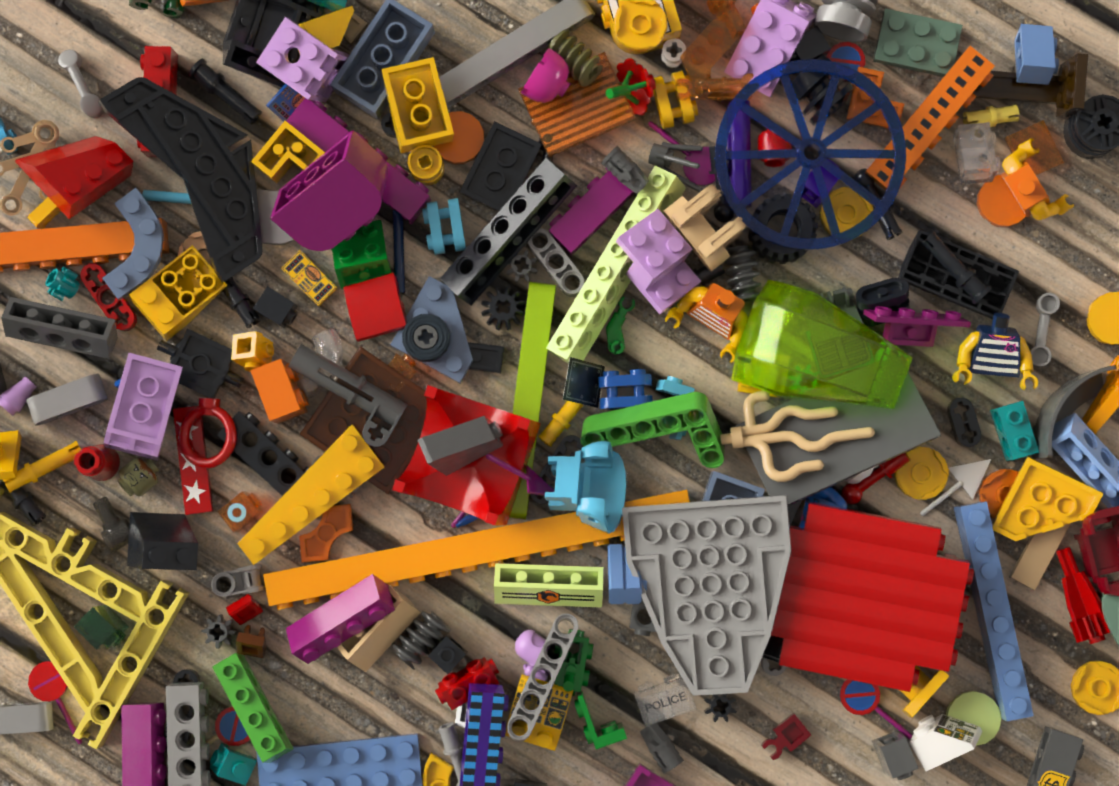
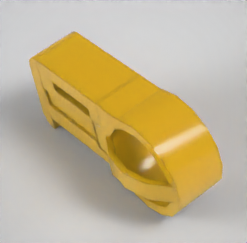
(44, 213)

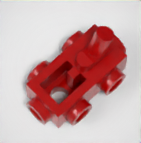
(455, 686)

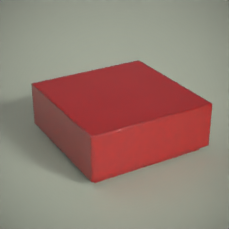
(244, 609)

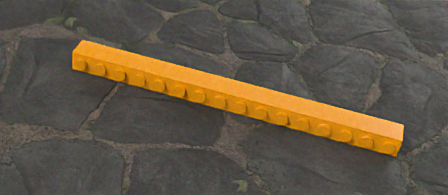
(444, 555)

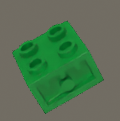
(362, 256)
(610, 731)

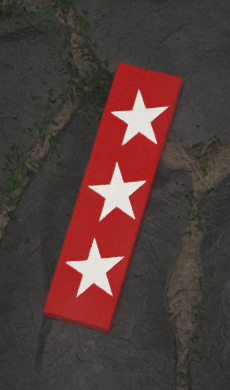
(194, 480)

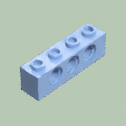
(1087, 457)

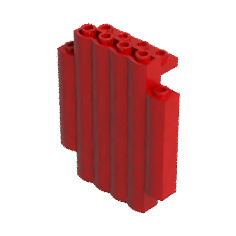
(870, 598)

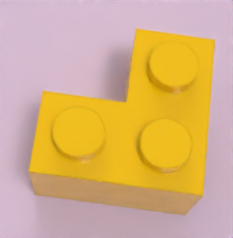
(283, 150)

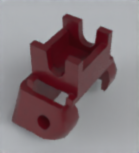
(1101, 548)

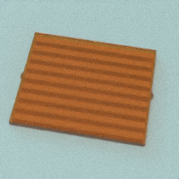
(580, 112)

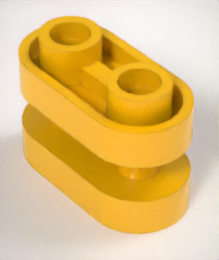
(686, 108)

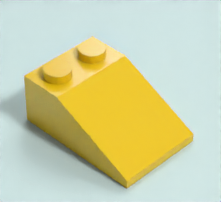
(417, 104)

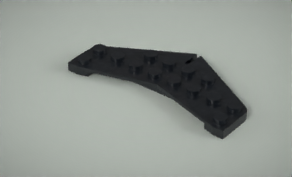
(197, 150)

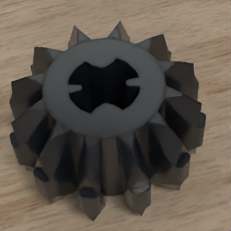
(503, 299)

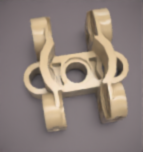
(690, 222)

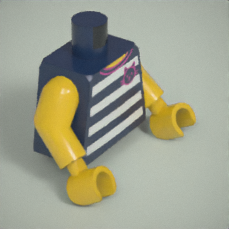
(996, 352)

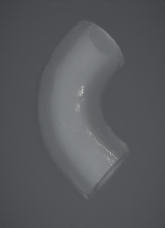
(328, 345)

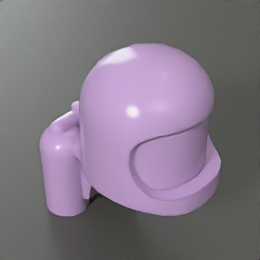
(528, 648)

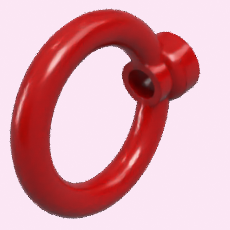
(207, 407)

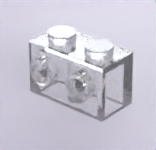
(976, 153)

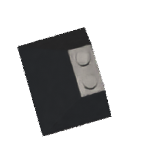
(253, 27)

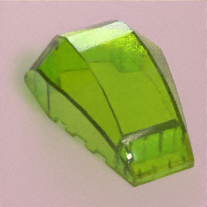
(816, 352)

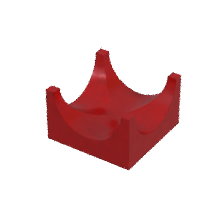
(481, 486)

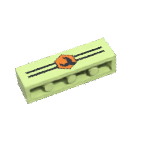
(548, 585)

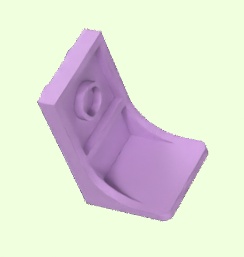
(770, 39)

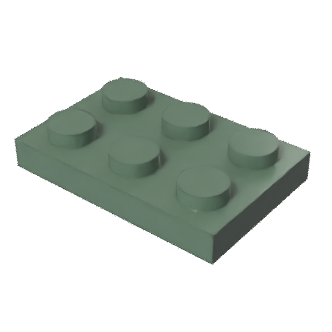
(917, 42)

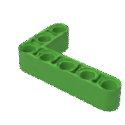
(661, 418)

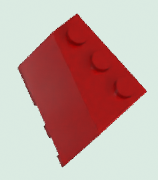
(78, 172)

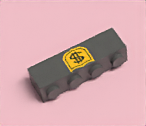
(1056, 759)

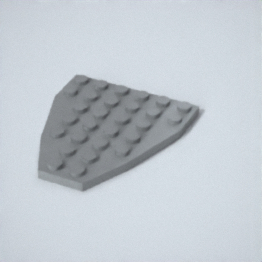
(711, 583)

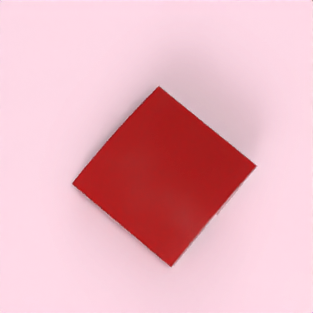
(375, 307)

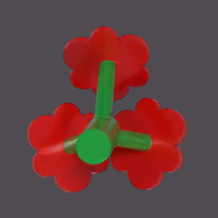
(629, 74)

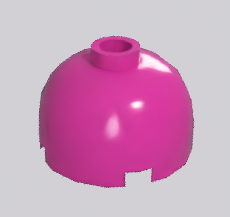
(547, 78)

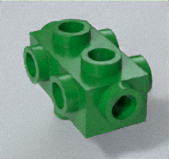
(573, 673)

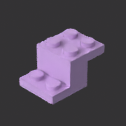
(658, 261)

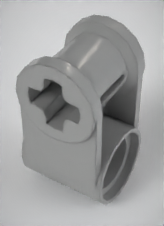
(240, 581)

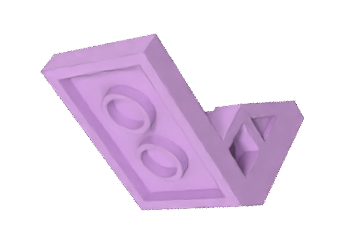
(142, 406)

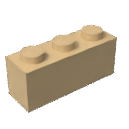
(374, 640)

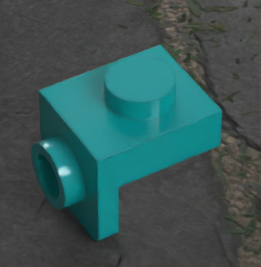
(232, 764)

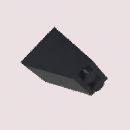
(161, 542)

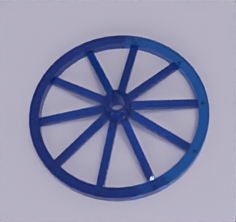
(837, 71)

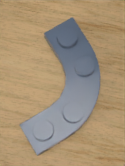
(147, 247)

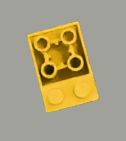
(177, 293)

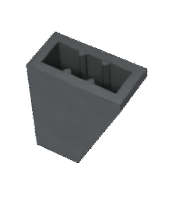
(461, 444)

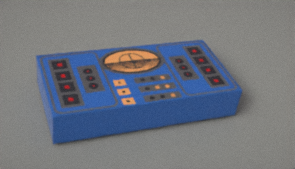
(285, 102)

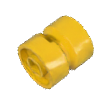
(426, 164)

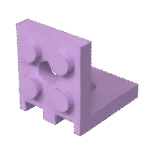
(316, 65)

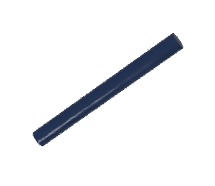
(398, 245)

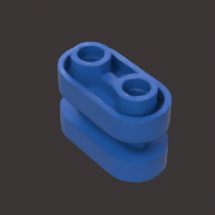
(612, 380)

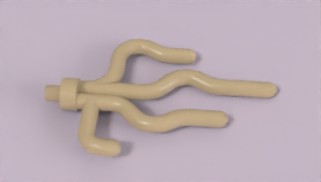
(759, 436)

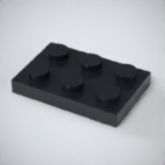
(500, 167)

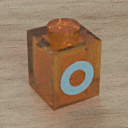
(241, 510)

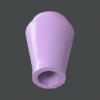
(15, 397)

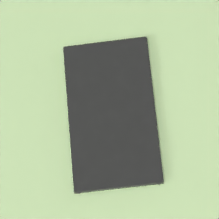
(895, 433)

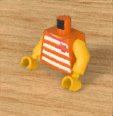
(1026, 186)
(715, 309)

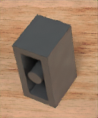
(895, 755)

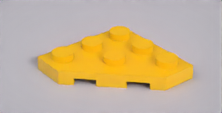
(1043, 502)

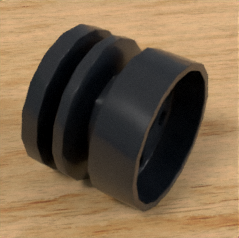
(813, 88)
(1084, 134)

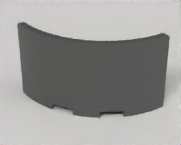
(1064, 403)

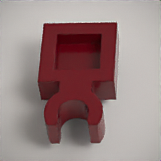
(789, 734)

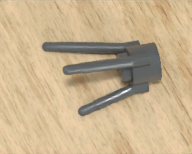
(662, 156)

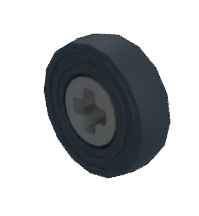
(415, 329)

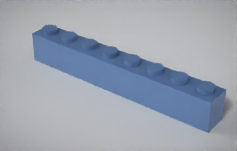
(993, 611)

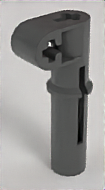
(382, 406)

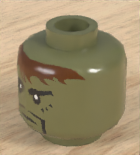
(138, 476)

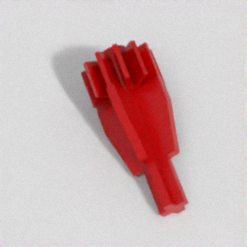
(1081, 601)

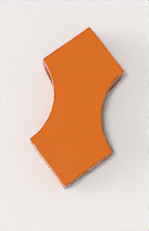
(318, 543)

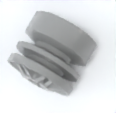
(845, 19)

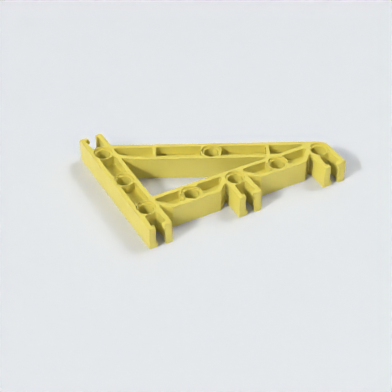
(56, 635)

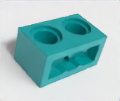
(1014, 431)

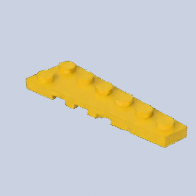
(325, 483)

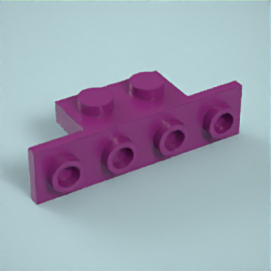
(913, 327)

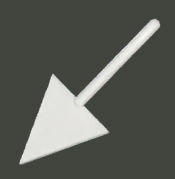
(968, 476)

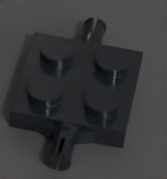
(203, 362)

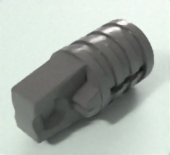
(625, 170)
(661, 747)

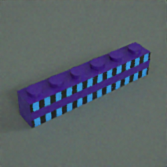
(483, 734)

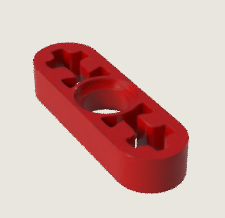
(97, 295)

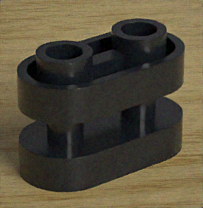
(887, 293)

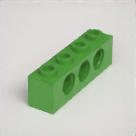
(252, 708)

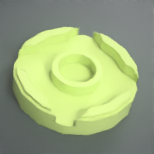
(977, 710)

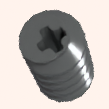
(742, 272)
(420, 638)

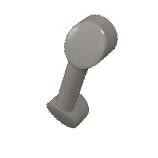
(89, 103)
(1046, 306)

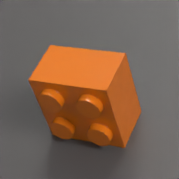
(280, 391)

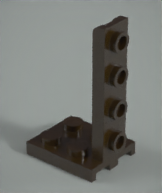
(1064, 90)

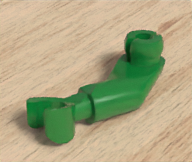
(614, 328)

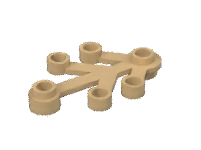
(10, 164)

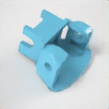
(592, 487)

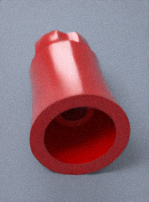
(106, 462)

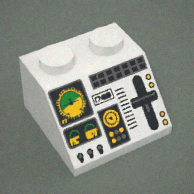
(943, 739)

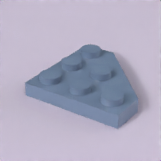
(440, 301)

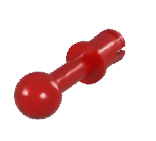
(853, 492)

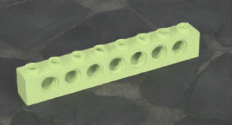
(609, 277)

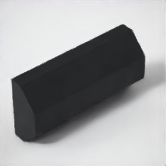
(928, 274)

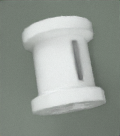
(666, 55)

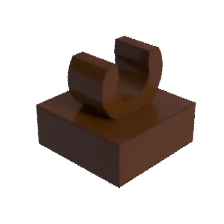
(251, 644)

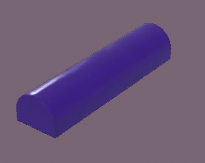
(740, 140)

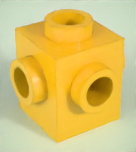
(251, 350)

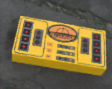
(309, 278)

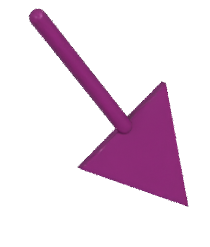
(535, 483)

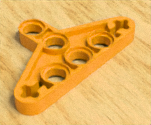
(1105, 402)

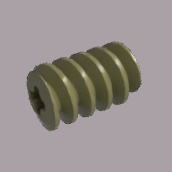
(579, 62)

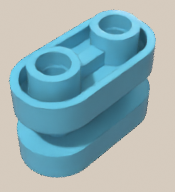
(433, 215)

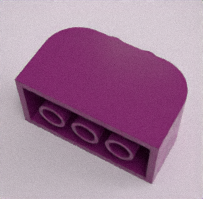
(333, 195)

